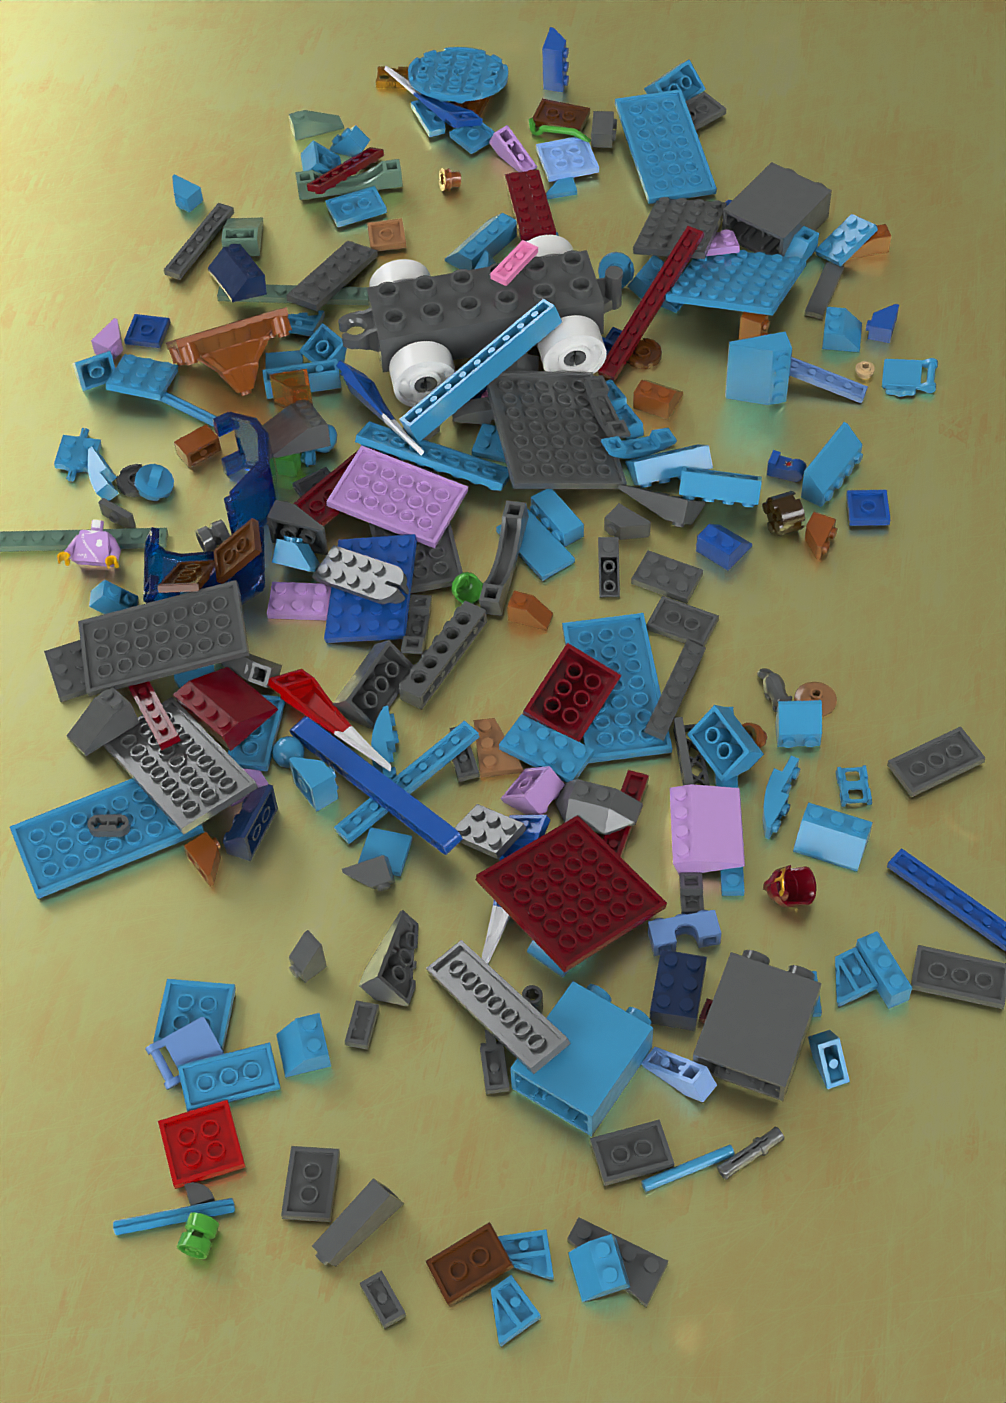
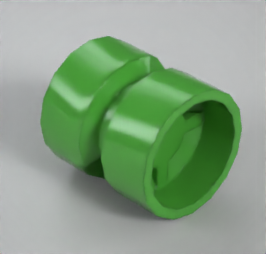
(199, 1232)

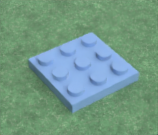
(567, 158)

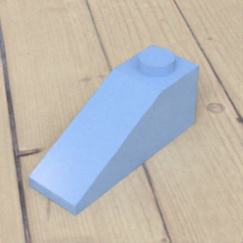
(681, 1073)

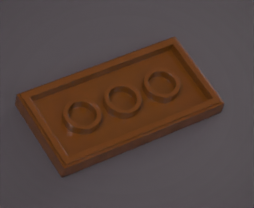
(187, 576)

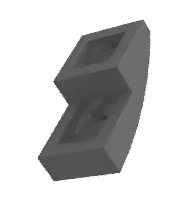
(691, 892)

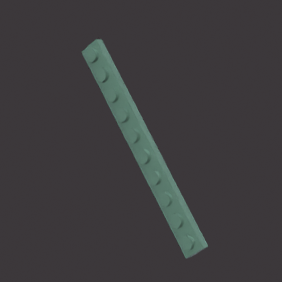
(278, 294)
(60, 539)

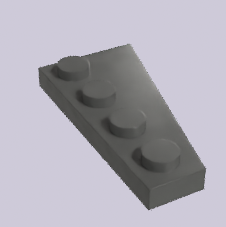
(641, 1266)

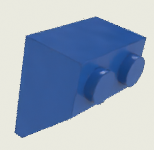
(721, 545)

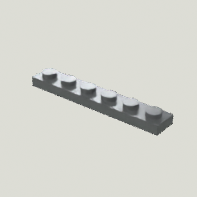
(198, 241)
(675, 690)

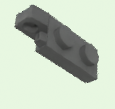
(465, 764)
(494, 1065)

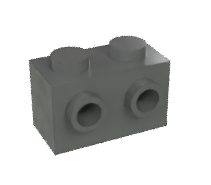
(602, 129)

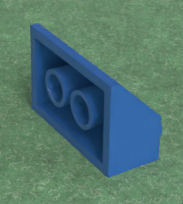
(554, 62)

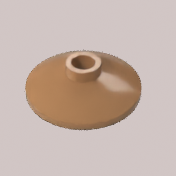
(825, 694)

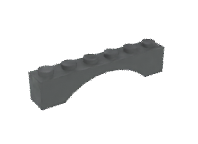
(497, 585)

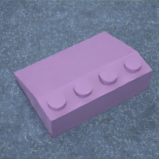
(706, 828)

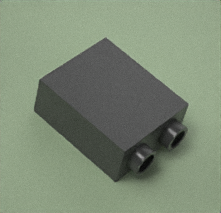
(775, 209)
(757, 1023)

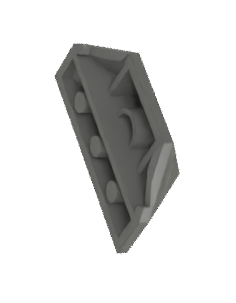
(598, 805)

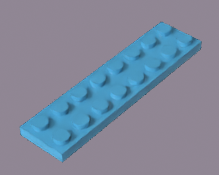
(435, 456)

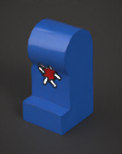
(785, 467)

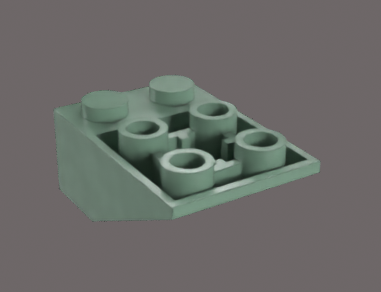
(244, 232)

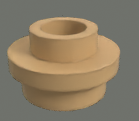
(864, 369)

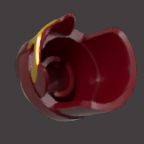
(791, 886)

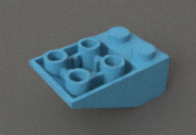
(644, 279)

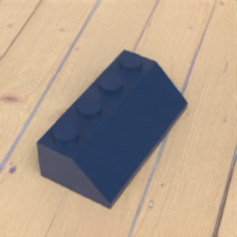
(237, 274)

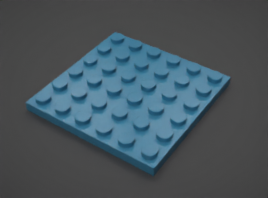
(738, 281)

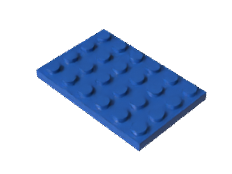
(360, 619)

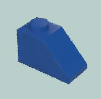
(882, 324)

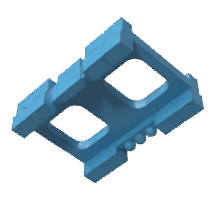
(845, 786)

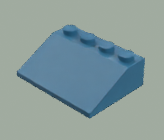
(759, 369)

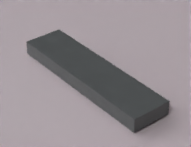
(824, 290)

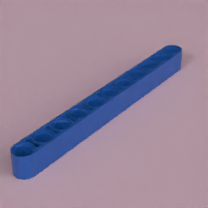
(376, 785)

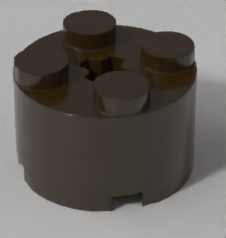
(784, 513)

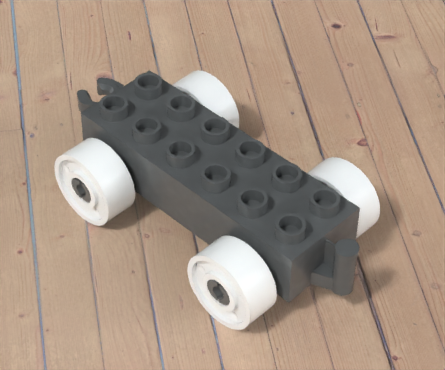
(429, 320)

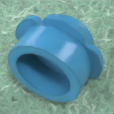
(308, 457)

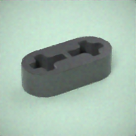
(109, 825)

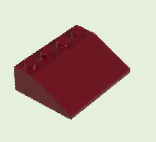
(572, 693)
(225, 706)

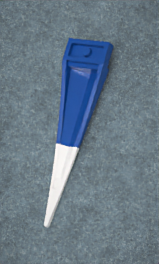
(448, 112)
(366, 391)
(536, 827)

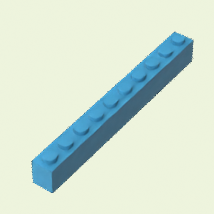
(480, 370)

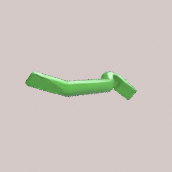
(554, 129)

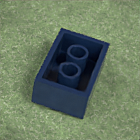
(678, 990)

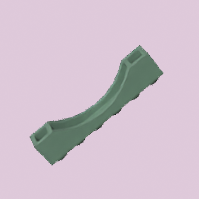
(382, 176)

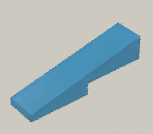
(624, 412)

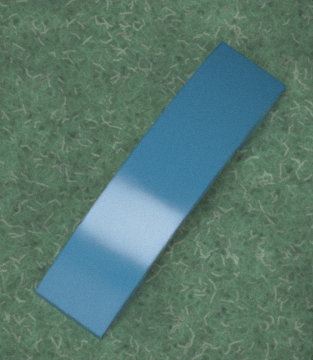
(639, 447)

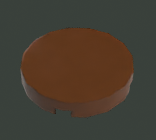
(646, 354)

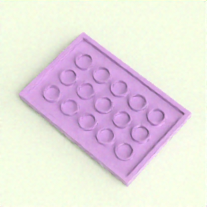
(397, 496)

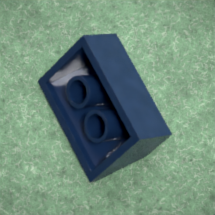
(251, 823)

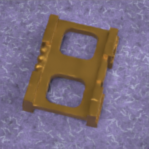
(382, 83)

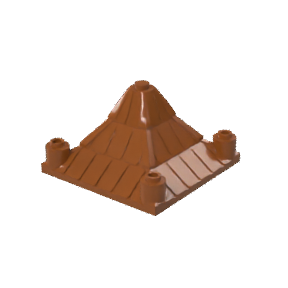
(233, 347)

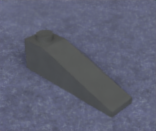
(670, 508)
(392, 965)

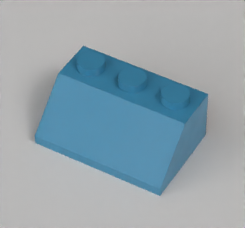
(680, 77)
(724, 743)
(832, 837)

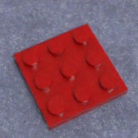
(201, 1144)

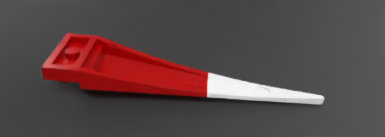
(308, 697)

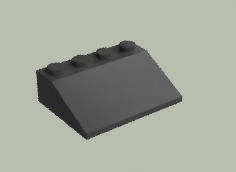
(297, 430)

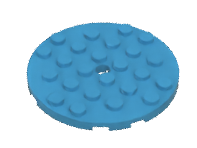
(458, 74)

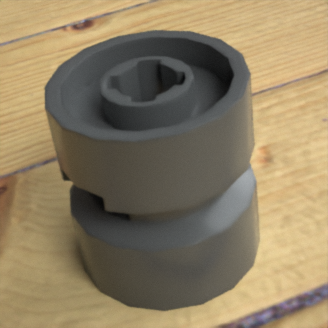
(212, 536)

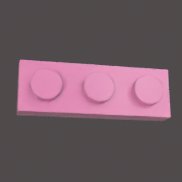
(514, 262)

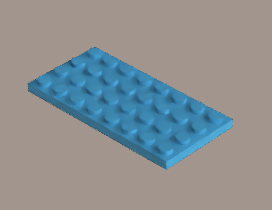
(665, 146)
(620, 724)
(63, 852)

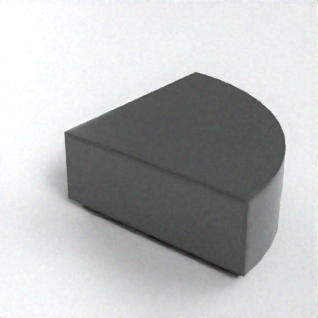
(198, 1193)

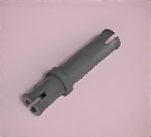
(759, 1147)

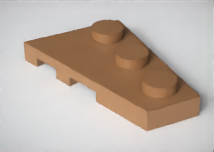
(491, 759)

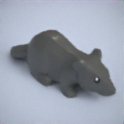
(773, 687)

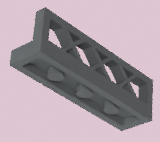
(682, 746)

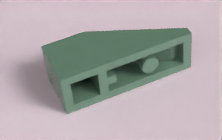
(311, 123)

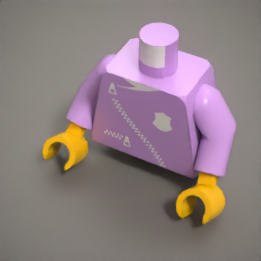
(92, 548)

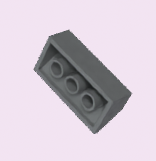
(373, 684)

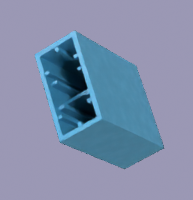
(596, 1065)

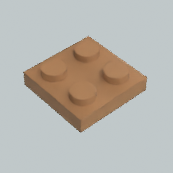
(386, 235)

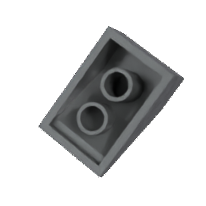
(290, 520)
(102, 721)

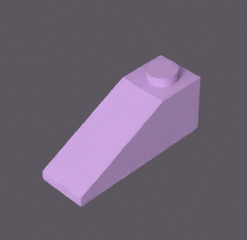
(511, 150)

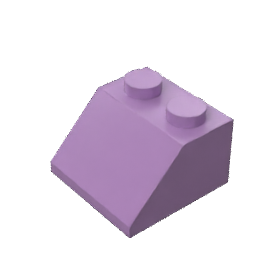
(534, 790)

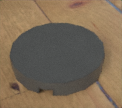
(126, 480)

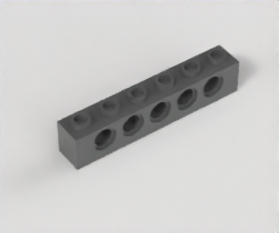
(434, 666)

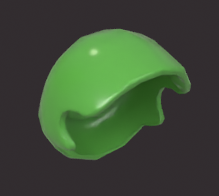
(467, 587)

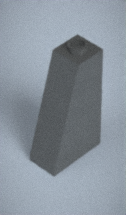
(356, 1223)

